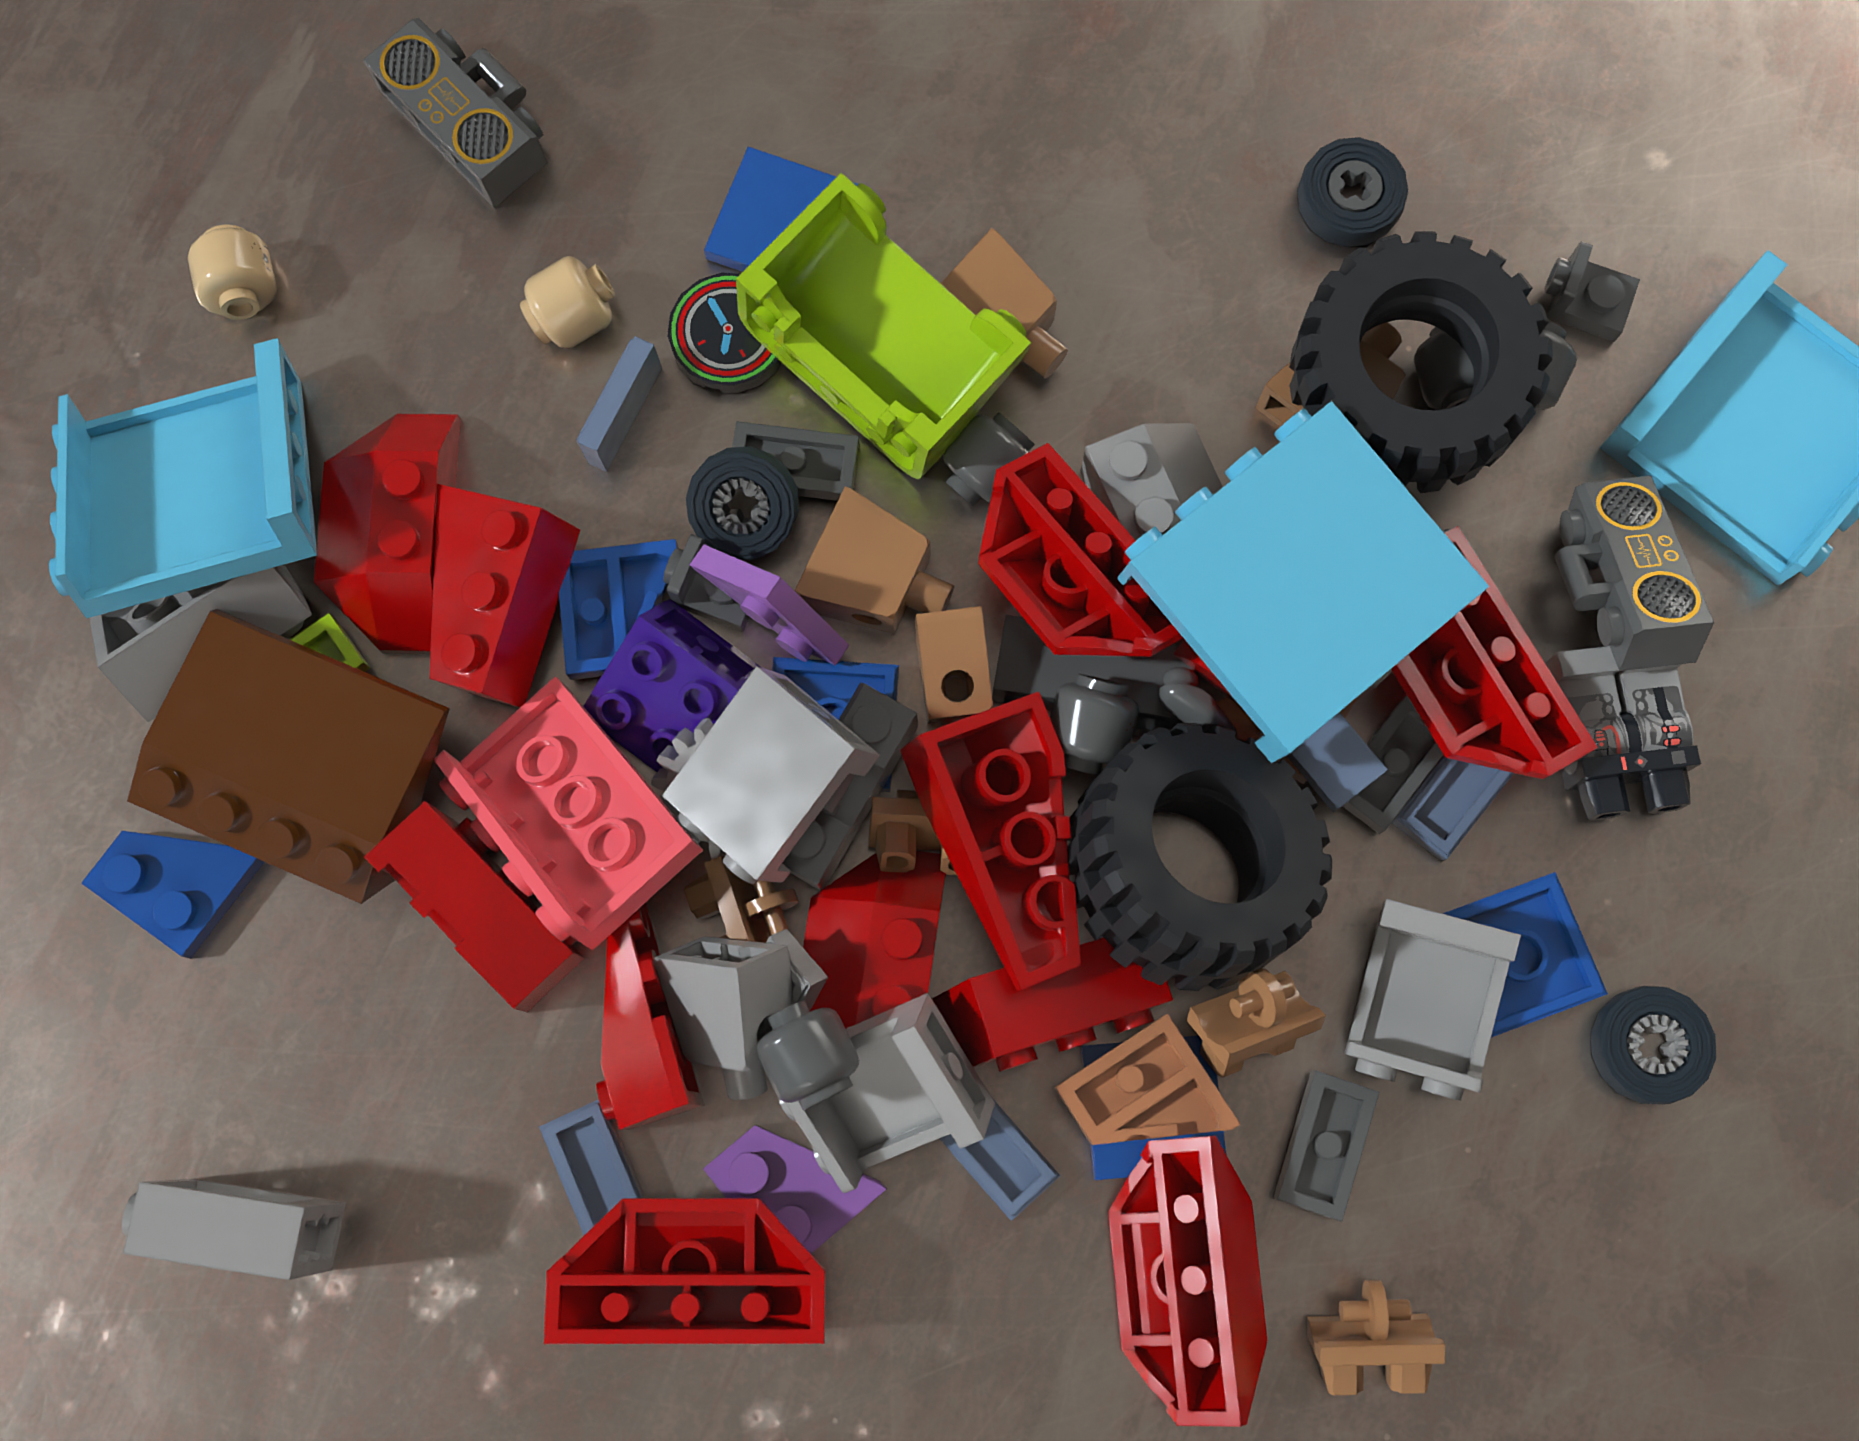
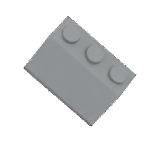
(1148, 474)
(148, 642)

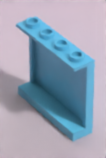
(1755, 428)
(182, 490)
(1303, 576)

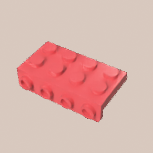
(568, 816)

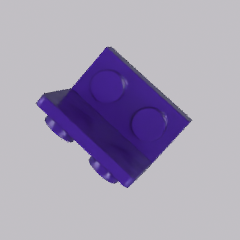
(666, 679)

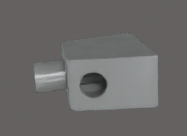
(722, 1004)

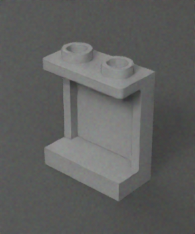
(765, 774)
(1430, 998)
(904, 1094)

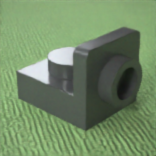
(1590, 295)
(696, 592)

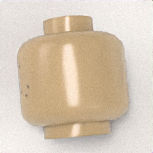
(232, 269)
(567, 302)

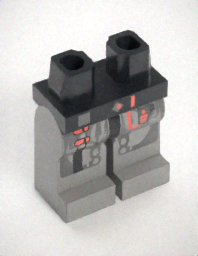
(1638, 731)

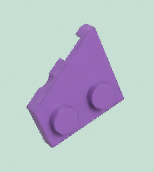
(772, 604)
(790, 1185)

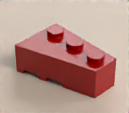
(494, 591)
(475, 905)
(1007, 1024)

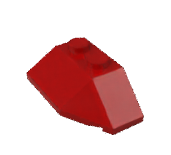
(382, 527)
(1060, 560)
(1490, 690)
(875, 936)
(686, 1278)
(1190, 1281)

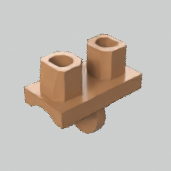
(901, 828)
(747, 909)
(1253, 1020)
(1375, 1334)

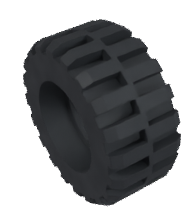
(1466, 299)
(1248, 806)

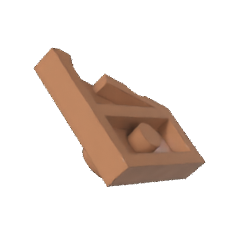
(1146, 1091)

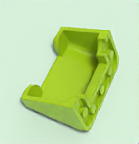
(875, 328)

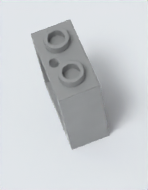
(232, 1228)

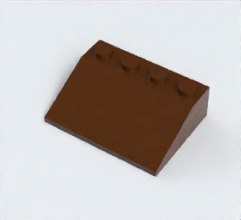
(287, 755)

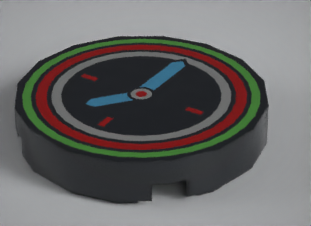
(712, 340)

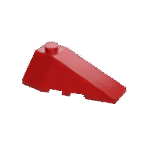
(1001, 819)
(640, 1048)

